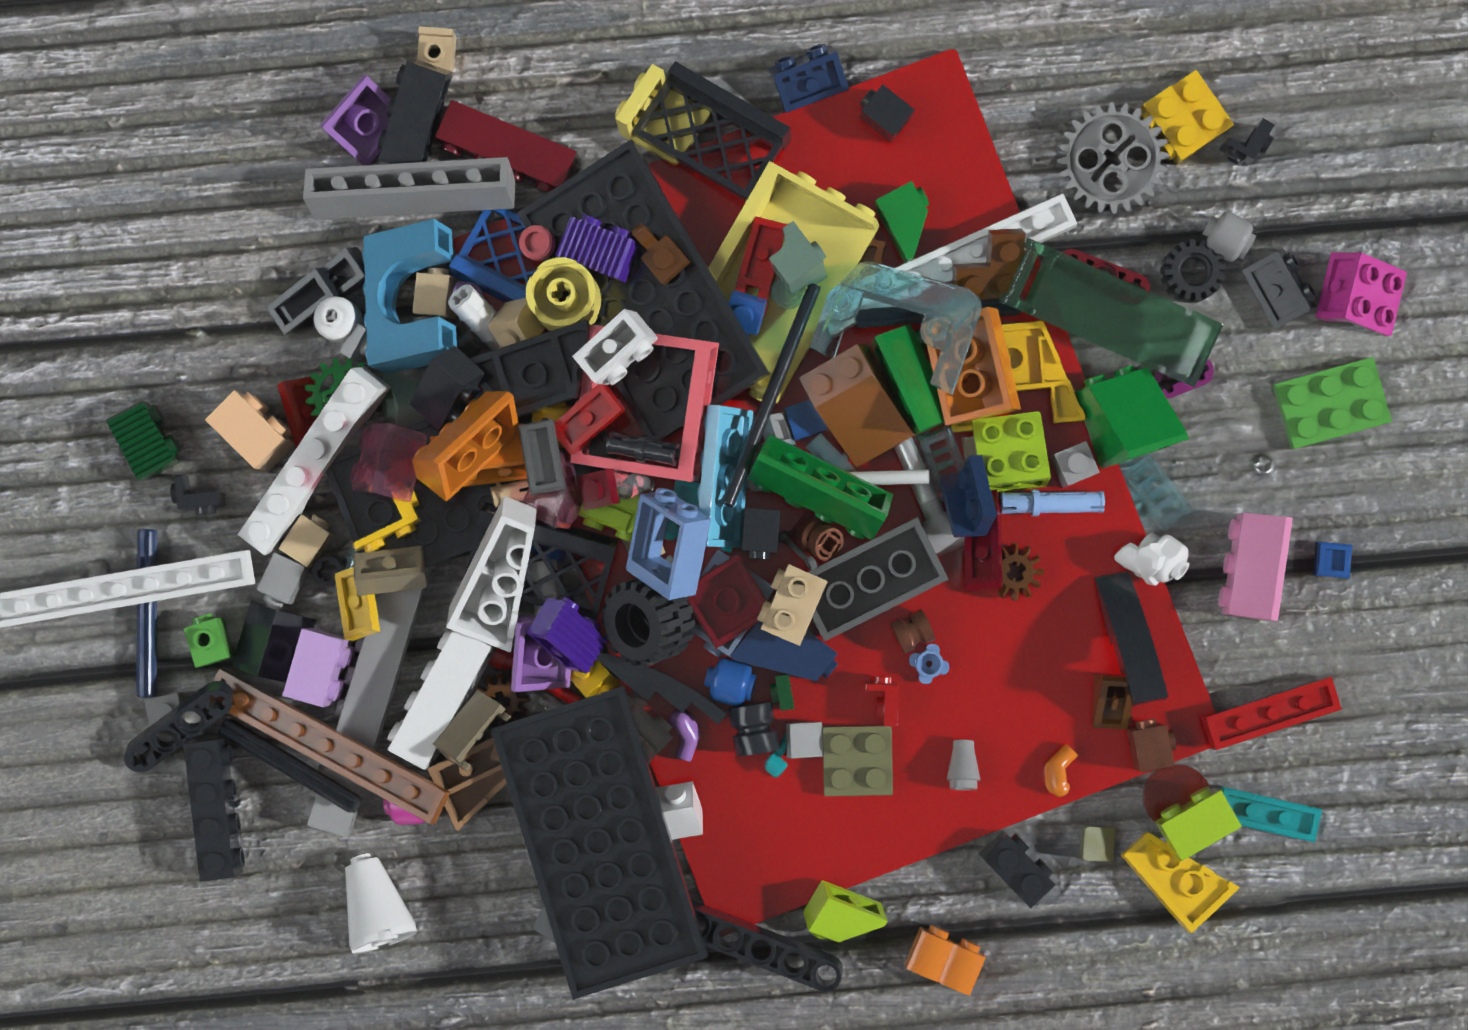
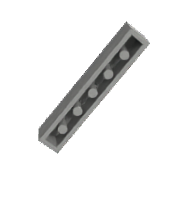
(409, 188)

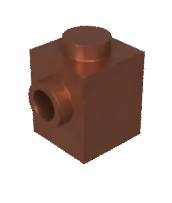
(1151, 745)

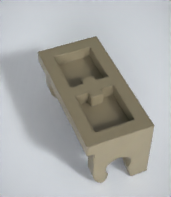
(468, 728)

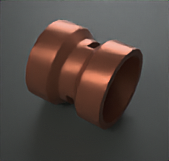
(819, 539)
(913, 631)

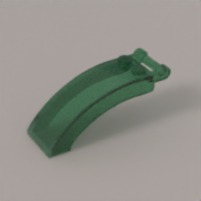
(1113, 313)

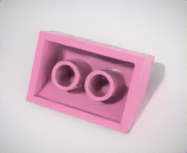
(1255, 566)

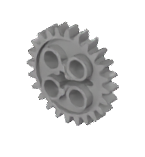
(1091, 137)

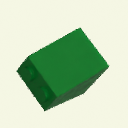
(1128, 416)

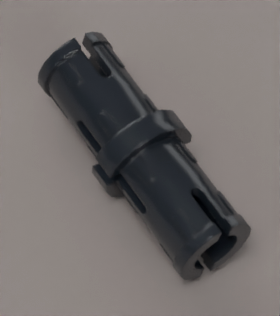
(643, 448)

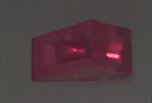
(561, 506)

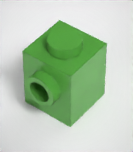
(208, 640)

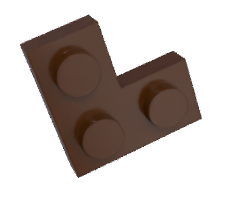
(994, 276)

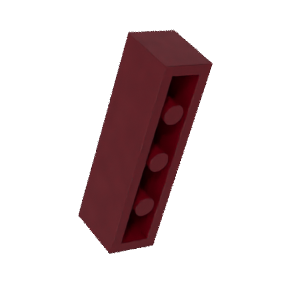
(485, 136)

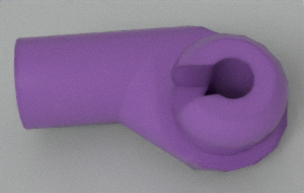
(688, 731)

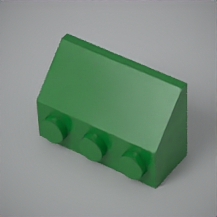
(910, 376)

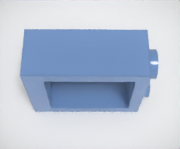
(644, 557)

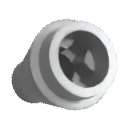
(963, 767)

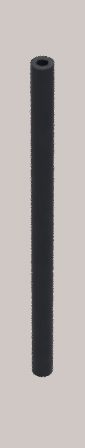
(770, 395)

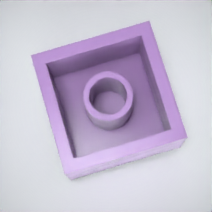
(319, 667)

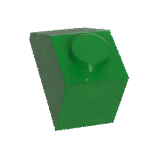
(903, 217)

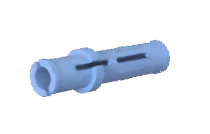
(1053, 502)

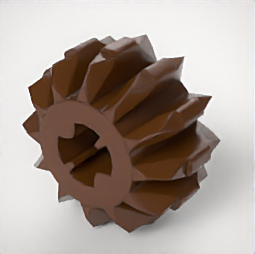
(1025, 574)
(515, 697)

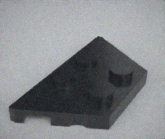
(537, 369)

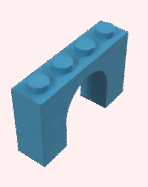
(388, 262)

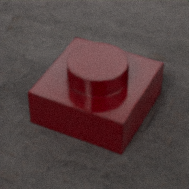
(598, 489)

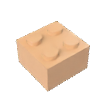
(250, 431)

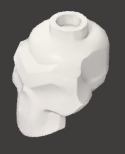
(1155, 559)

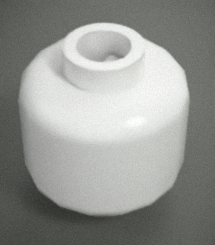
(336, 318)

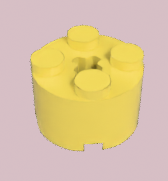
(546, 289)

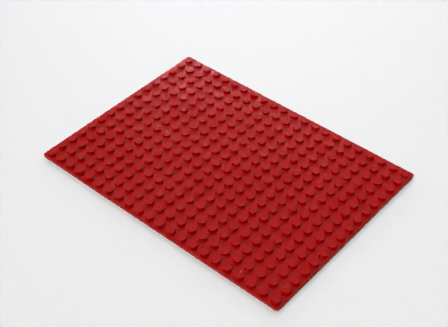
(1015, 667)

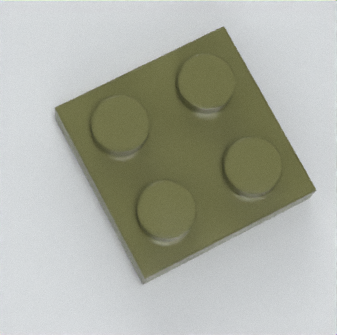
(857, 760)

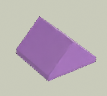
(359, 120)
(533, 664)

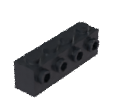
(213, 809)

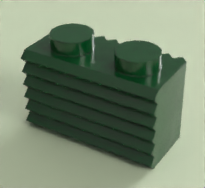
(144, 440)

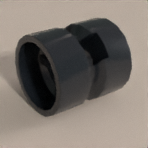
(753, 728)

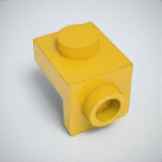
(595, 681)

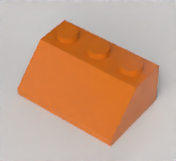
(986, 377)
(467, 443)

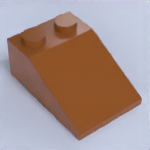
(858, 404)

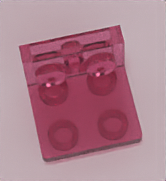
(387, 461)

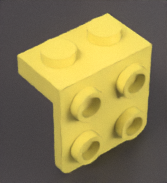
(631, 111)

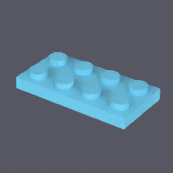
(724, 438)

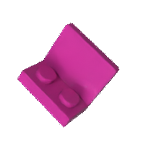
(1361, 292)

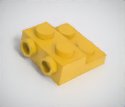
(1187, 116)

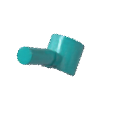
(775, 764)

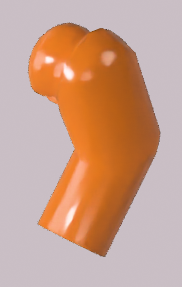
(1056, 773)

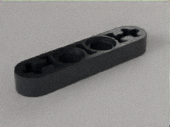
(178, 726)

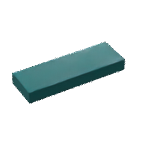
(1274, 814)

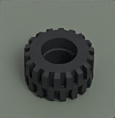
(645, 623)

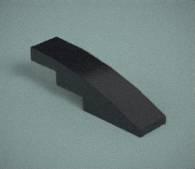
(1131, 638)
(648, 680)

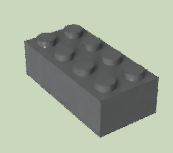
(875, 578)

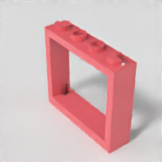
(693, 433)

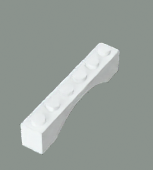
(336, 424)

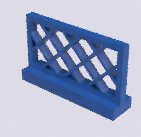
(479, 273)

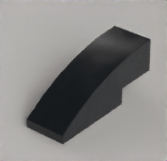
(336, 278)

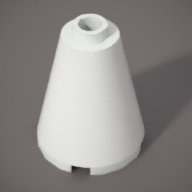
(374, 907)

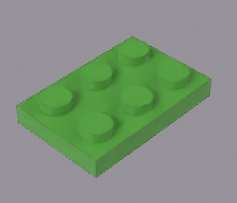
(1332, 403)

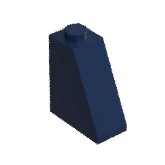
(771, 652)

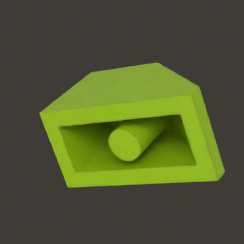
(842, 913)

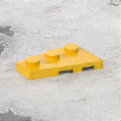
(1183, 887)

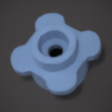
(938, 665)

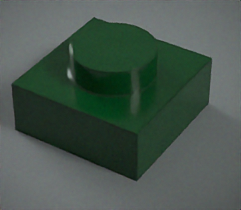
(781, 692)

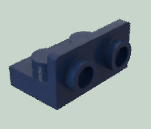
(808, 77)
(969, 499)

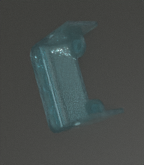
(948, 311)

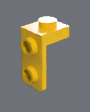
(400, 528)

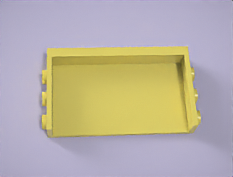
(822, 217)

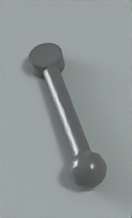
(784, 538)

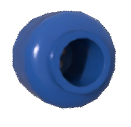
(730, 682)

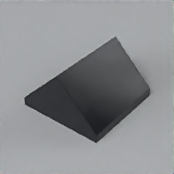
(269, 641)

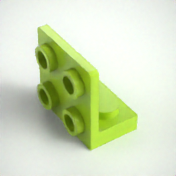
(1013, 451)

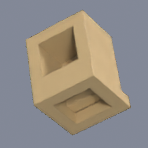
(440, 39)

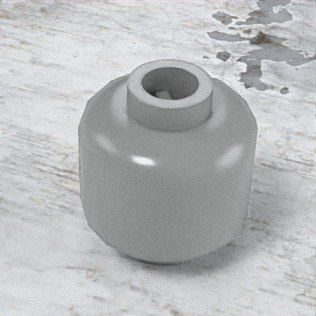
(1229, 236)

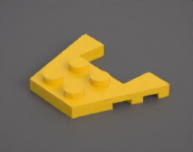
(1035, 367)

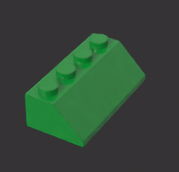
(820, 487)

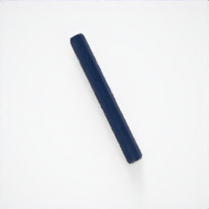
(146, 621)

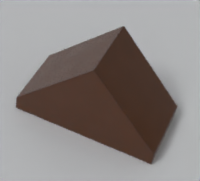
(1111, 702)

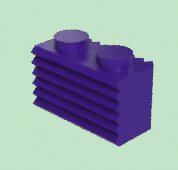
(597, 248)
(567, 634)

